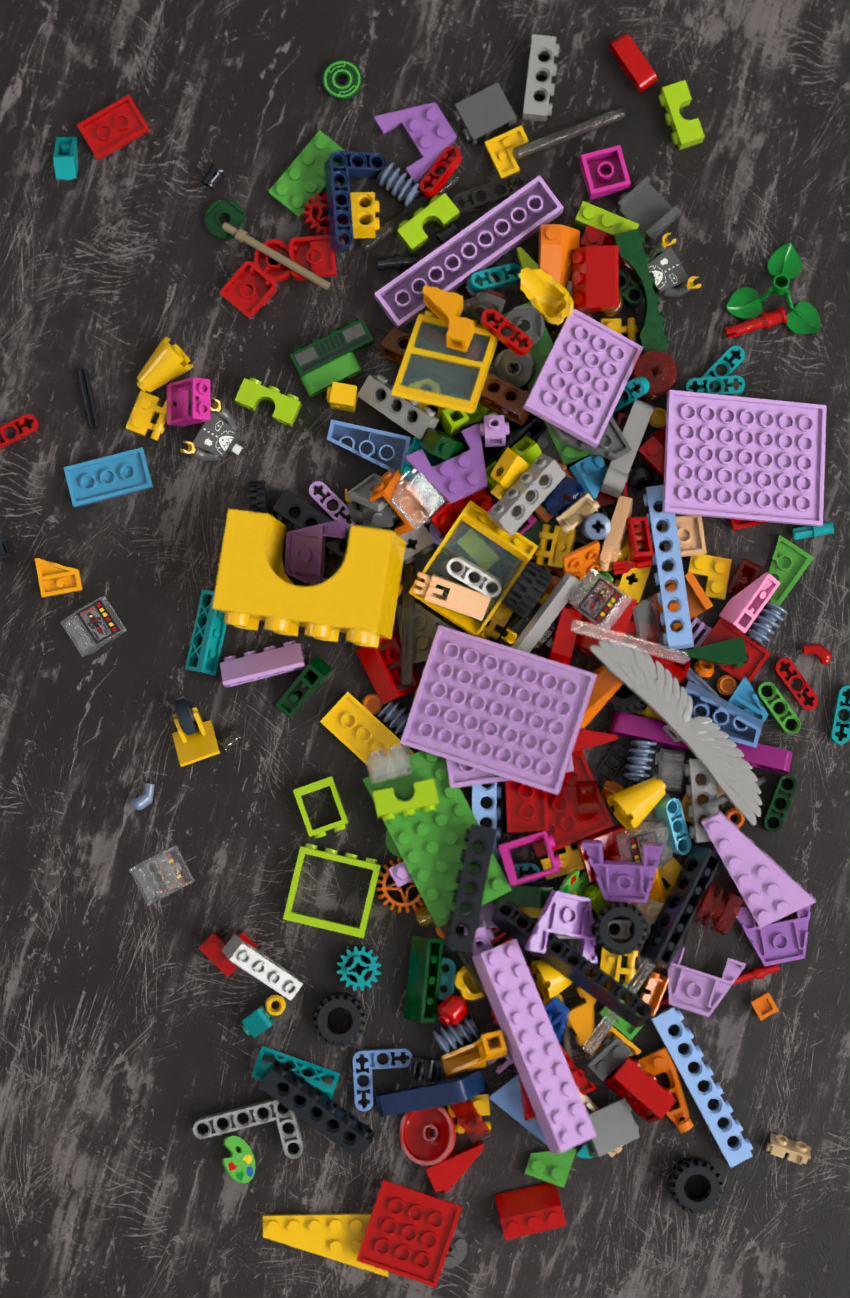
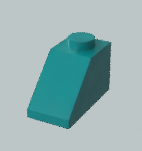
(66, 158)
(257, 1021)

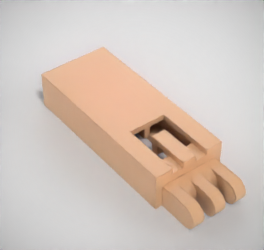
(617, 532)
(459, 599)

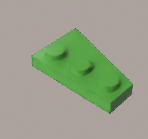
(787, 567)

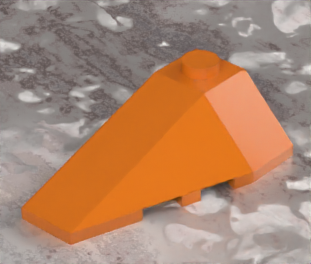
(556, 249)
(603, 689)

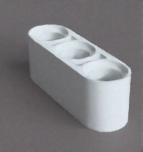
(485, 577)

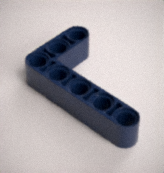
(333, 191)
(432, 1095)

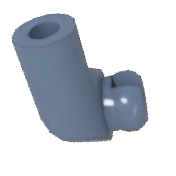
(145, 799)

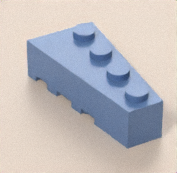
(372, 444)
(734, 721)
(510, 1100)

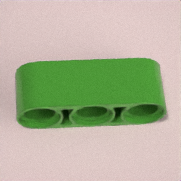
(334, 371)
(787, 712)

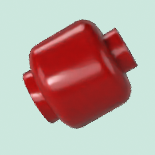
(452, 1010)

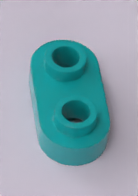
(447, 978)

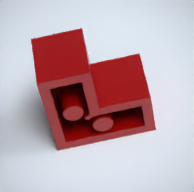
(213, 950)

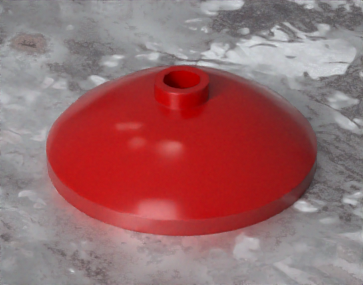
(418, 1138)

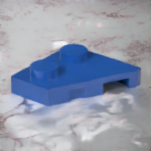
(558, 1016)

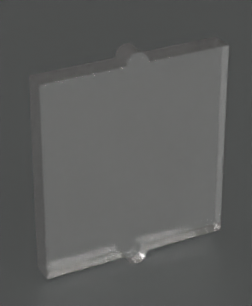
(646, 618)

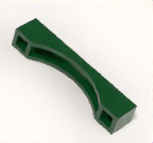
(630, 249)

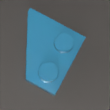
(590, 473)
(748, 700)

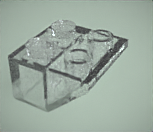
(415, 498)
(389, 763)

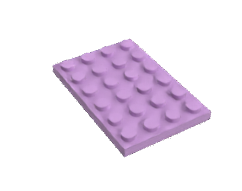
(583, 378)

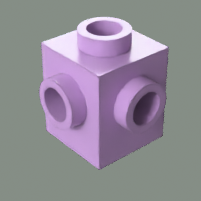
(494, 430)
(483, 938)

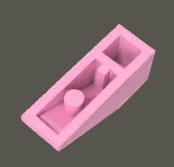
(749, 602)

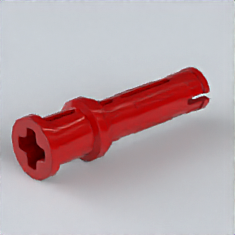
(765, 321)

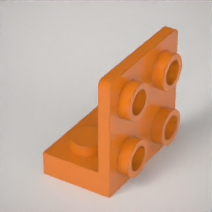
(580, 561)

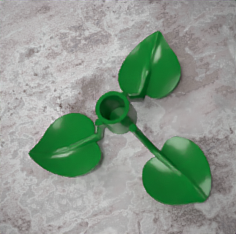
(784, 266)

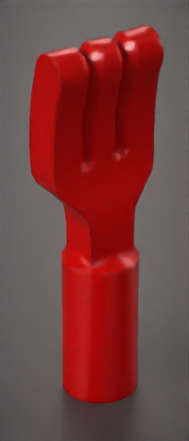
(624, 566)

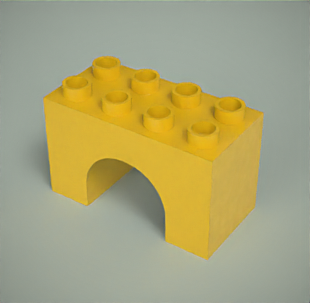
(354, 601)

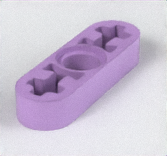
(318, 498)

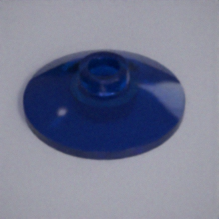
(555, 502)

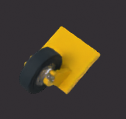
(190, 740)

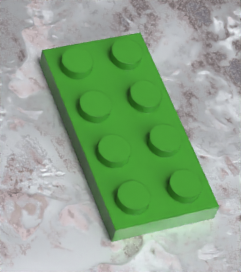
(305, 175)

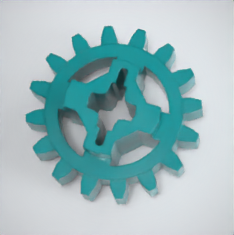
(357, 959)

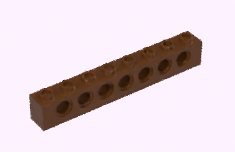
(498, 402)

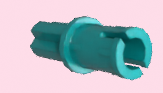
(812, 531)

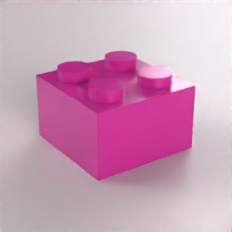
(604, 172)

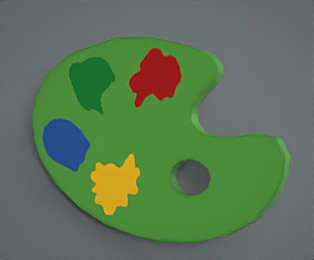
(572, 882)
(242, 1164)

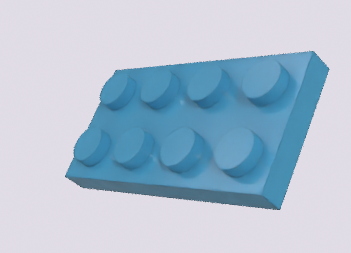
(108, 477)

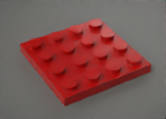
(564, 820)
(409, 1233)

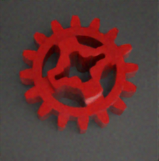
(318, 209)

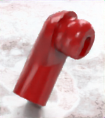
(819, 650)

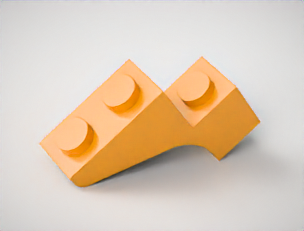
(448, 308)
(582, 1017)
(475, 1055)

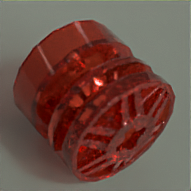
(666, 373)
(719, 909)

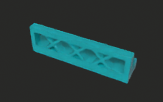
(212, 634)
(299, 1065)

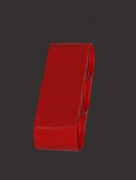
(633, 62)

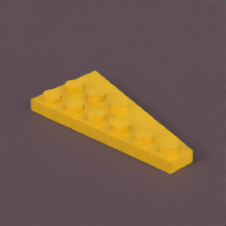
(327, 1235)

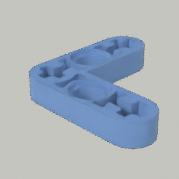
(372, 1063)

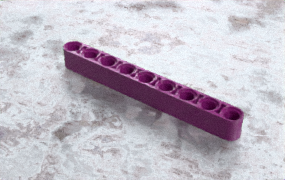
(651, 730)

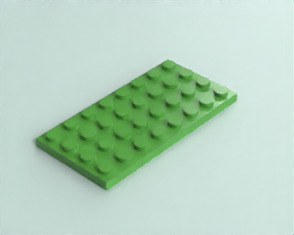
(435, 839)

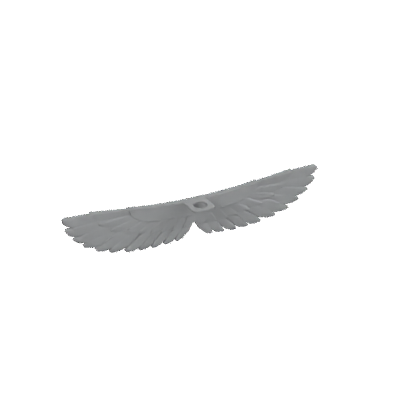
(701, 736)

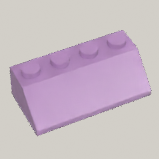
(262, 665)

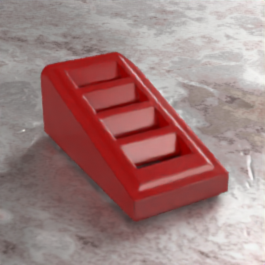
(633, 539)

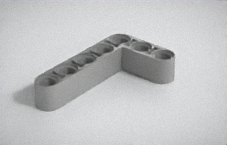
(633, 433)
(254, 1119)

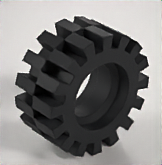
(257, 496)

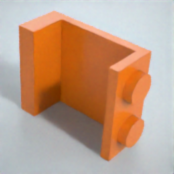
(385, 489)
(697, 600)

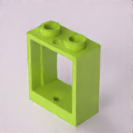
(337, 826)

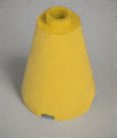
(163, 366)
(636, 802)
(549, 980)

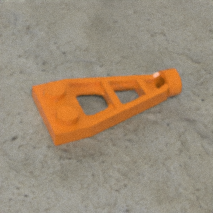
(659, 1062)

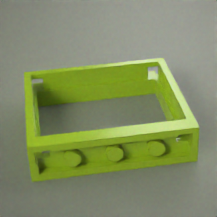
(331, 854)

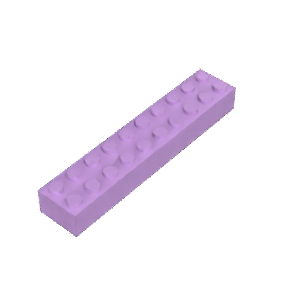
(470, 250)
(534, 1047)

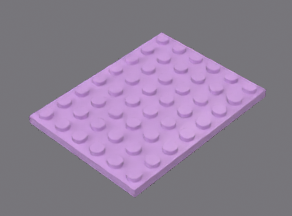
(744, 458)
(498, 709)

